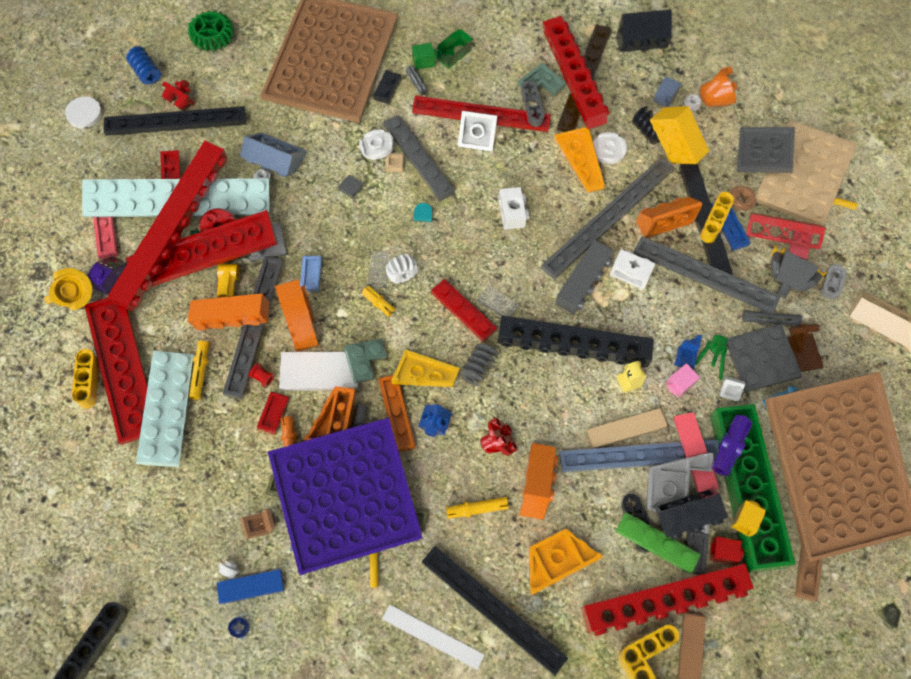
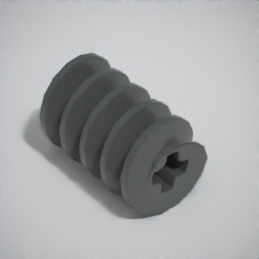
(477, 362)

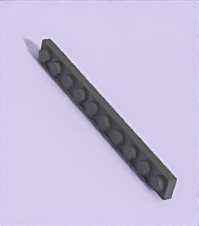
(607, 218)

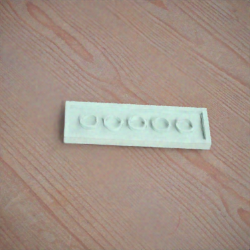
(165, 409)

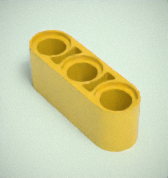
(718, 210)
(89, 386)

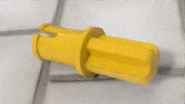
(378, 301)

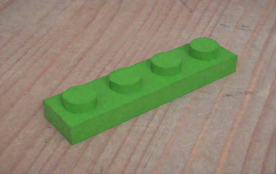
(657, 543)

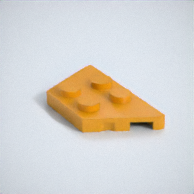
(557, 559)

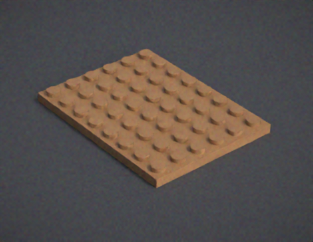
(330, 58)
(842, 465)

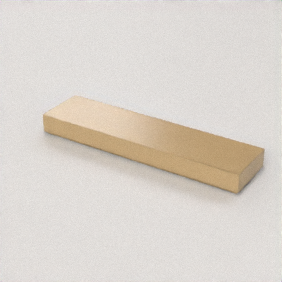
(626, 428)

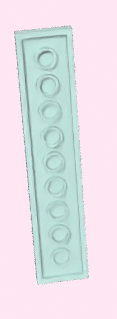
(148, 197)

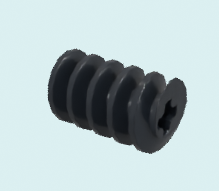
(643, 123)

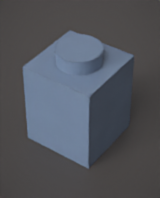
(667, 92)

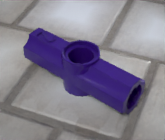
(731, 445)

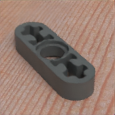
(531, 109)

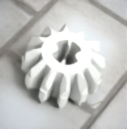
(401, 268)

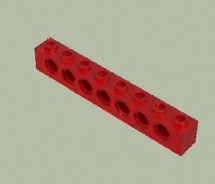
(575, 72)
(736, 575)

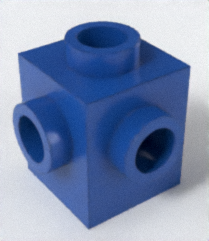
(435, 420)

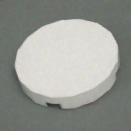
(83, 112)
(376, 144)
(609, 148)

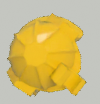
(70, 289)

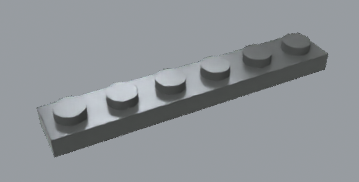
(419, 158)

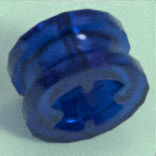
(234, 633)

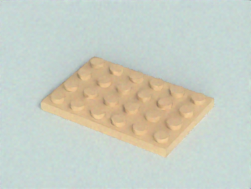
(816, 176)

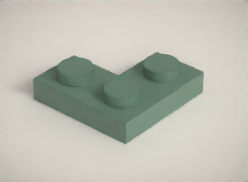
(544, 77)
(359, 358)

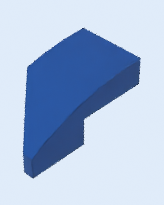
(688, 352)

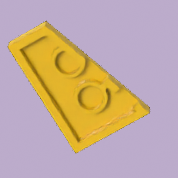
(424, 371)

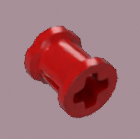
(261, 375)

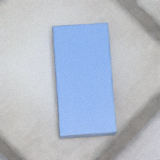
(311, 273)

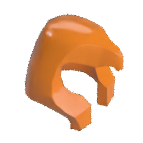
(719, 90)

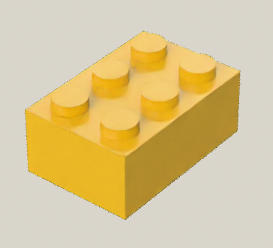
(679, 135)

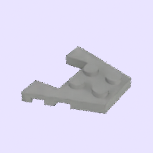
(671, 480)

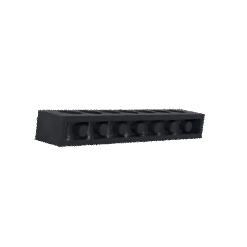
(640, 345)

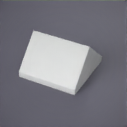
(477, 130)

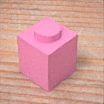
(682, 380)

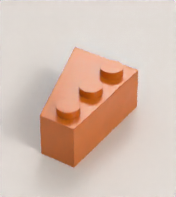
(335, 415)
(538, 481)

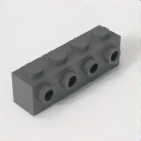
(584, 277)

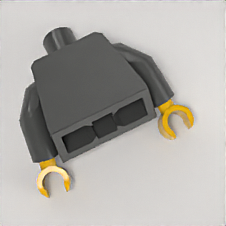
(793, 272)

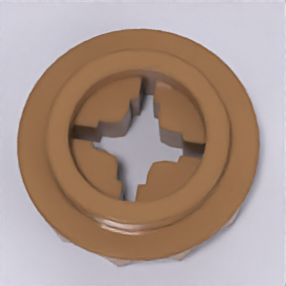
(745, 193)

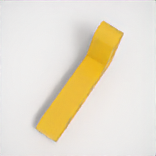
(642, 654)

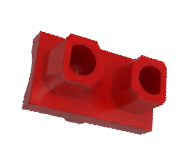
(182, 100)

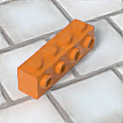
(228, 311)

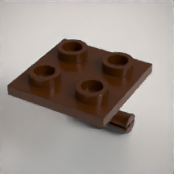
(805, 347)

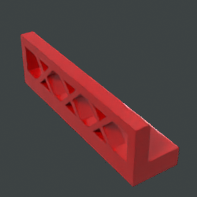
(786, 223)

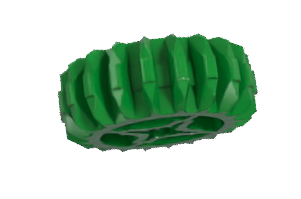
(210, 30)

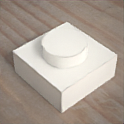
(732, 388)

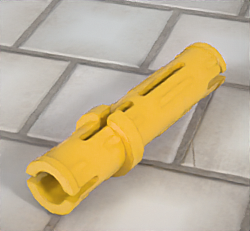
(195, 391)
(468, 509)

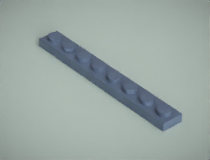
(626, 456)

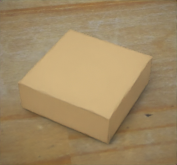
(394, 163)

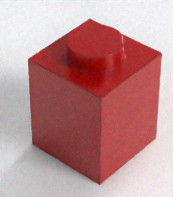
(726, 551)

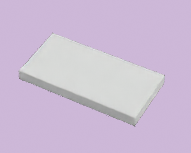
(314, 371)

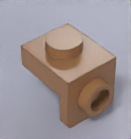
(258, 524)

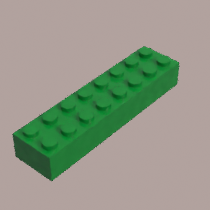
(754, 481)

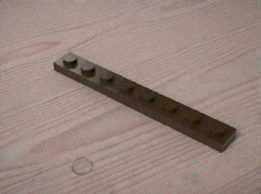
(592, 58)

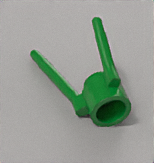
(717, 347)

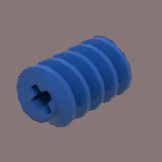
(143, 65)

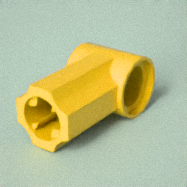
(227, 278)

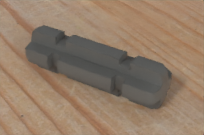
(416, 79)

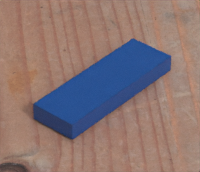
(734, 231)
(250, 587)

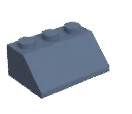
(272, 153)

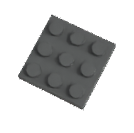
(766, 149)
(763, 358)

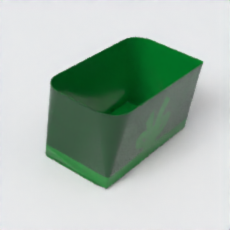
(457, 38)

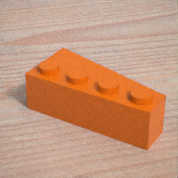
(297, 314)

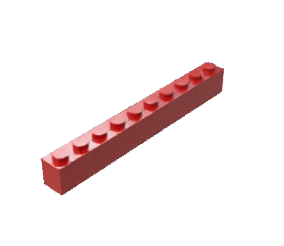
(168, 226)

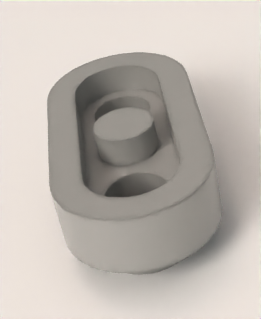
(833, 283)

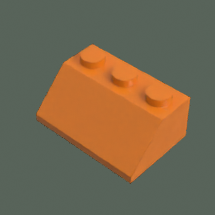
(668, 216)

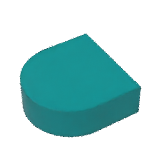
(423, 213)

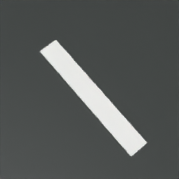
(433, 637)

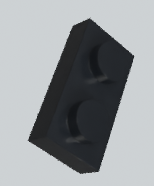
(387, 87)

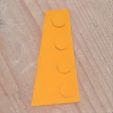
(581, 155)

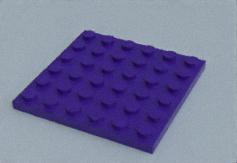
(344, 496)

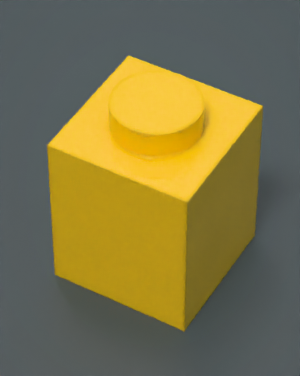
(748, 518)

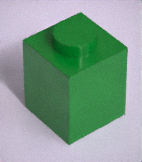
(424, 56)

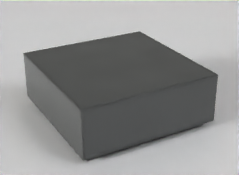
(350, 186)

